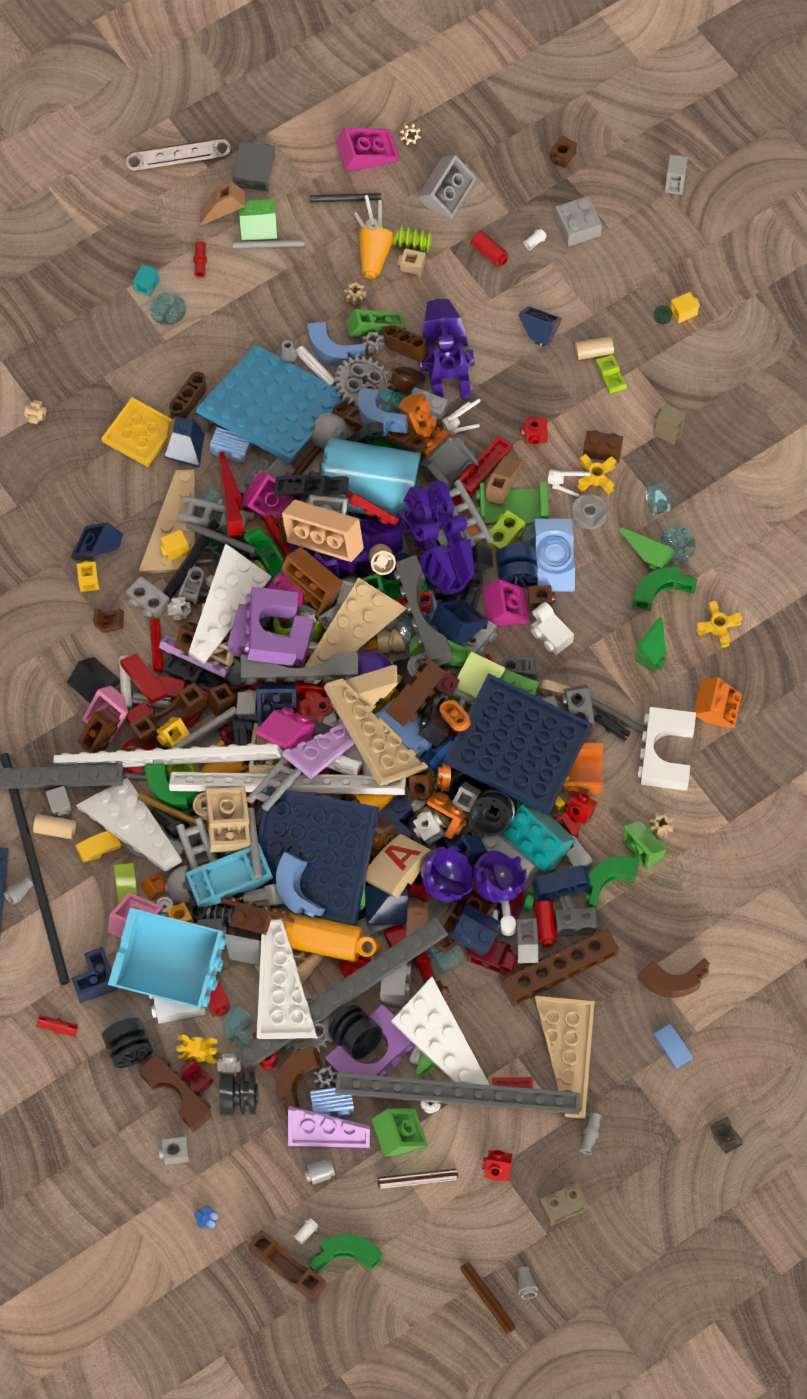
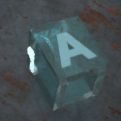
(658, 499)

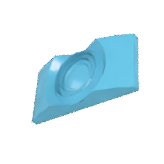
(227, 877)

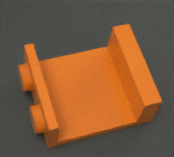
(586, 771)

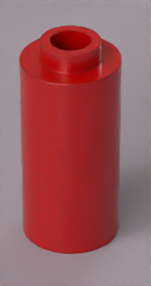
(489, 248)
(545, 923)

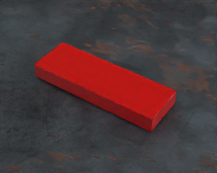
(143, 678)

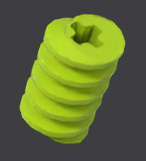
(413, 238)

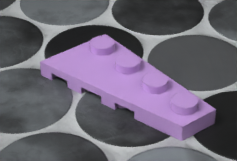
(168, 644)
(319, 752)
(321, 1130)

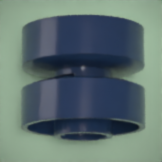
(517, 565)

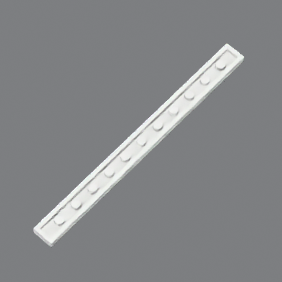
(173, 756)
(320, 783)

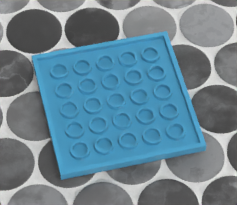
(270, 403)

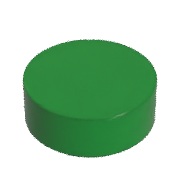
(528, 901)

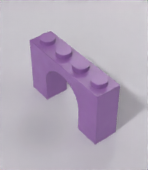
(301, 630)
(260, 644)
(397, 1045)

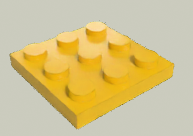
(138, 432)

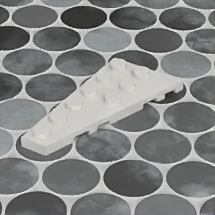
(282, 1000)
(435, 1032)

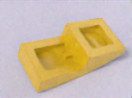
(97, 845)

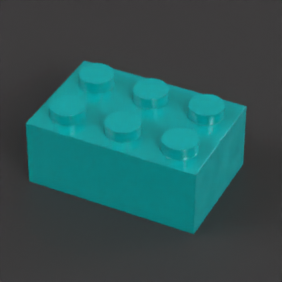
(539, 837)

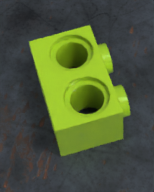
(508, 535)

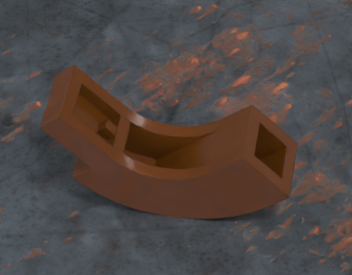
(671, 985)
(291, 1073)

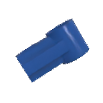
(435, 758)

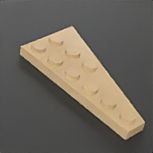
(153, 561)
(356, 622)
(375, 740)
(568, 1038)

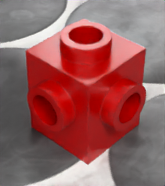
(535, 430)
(580, 807)
(497, 1165)

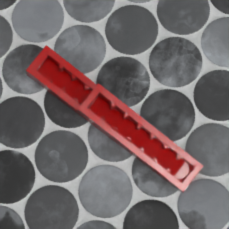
(483, 469)
(231, 498)

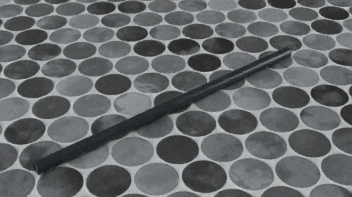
(37, 878)

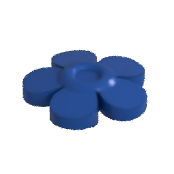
(206, 1218)

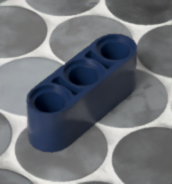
(561, 883)

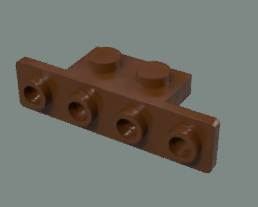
(252, 918)

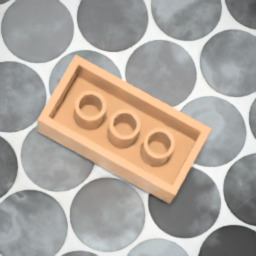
(323, 530)

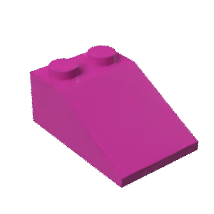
(366, 148)

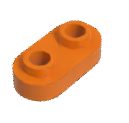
(454, 715)
(443, 778)

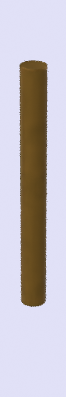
(168, 809)

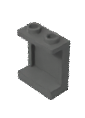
(253, 166)
(448, 460)

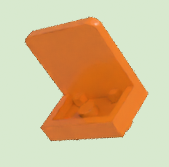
(442, 803)

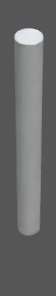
(268, 244)
(254, 844)

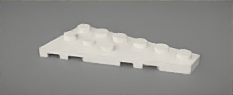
(229, 588)
(131, 822)

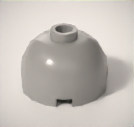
(328, 427)
(179, 887)

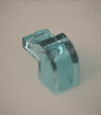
(235, 1024)

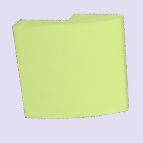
(475, 672)

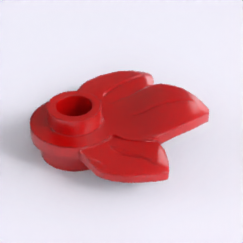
(311, 706)

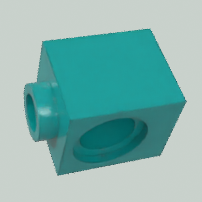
(146, 280)

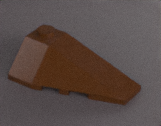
(455, 908)

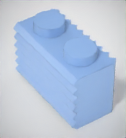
(231, 444)
(331, 1104)

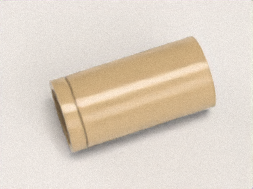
(594, 348)
(54, 826)

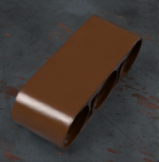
(405, 343)
(191, 389)

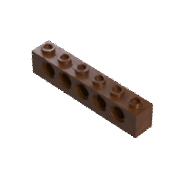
(517, 993)

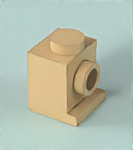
(412, 262)

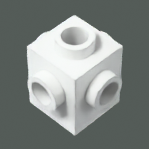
(428, 827)

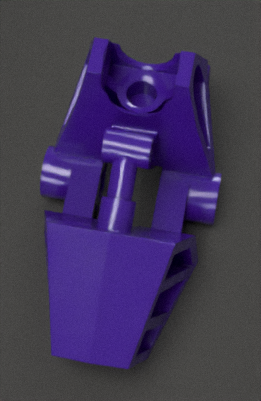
(452, 358)
(372, 533)
(444, 566)

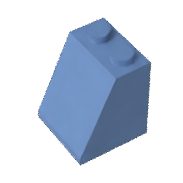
(407, 733)

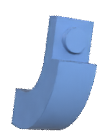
(328, 350)
(369, 412)
(288, 886)

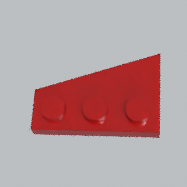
(370, 508)

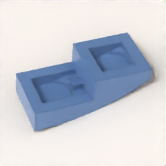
(673, 1046)

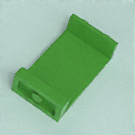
(522, 503)

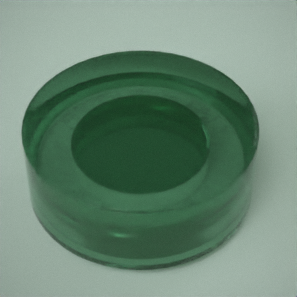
(663, 314)

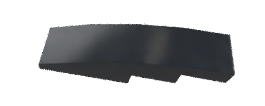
(311, 485)
(192, 673)

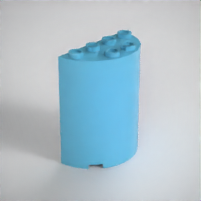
(373, 471)
(168, 959)

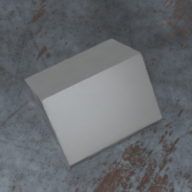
(243, 949)

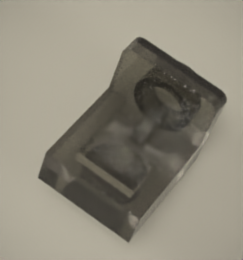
(725, 1135)

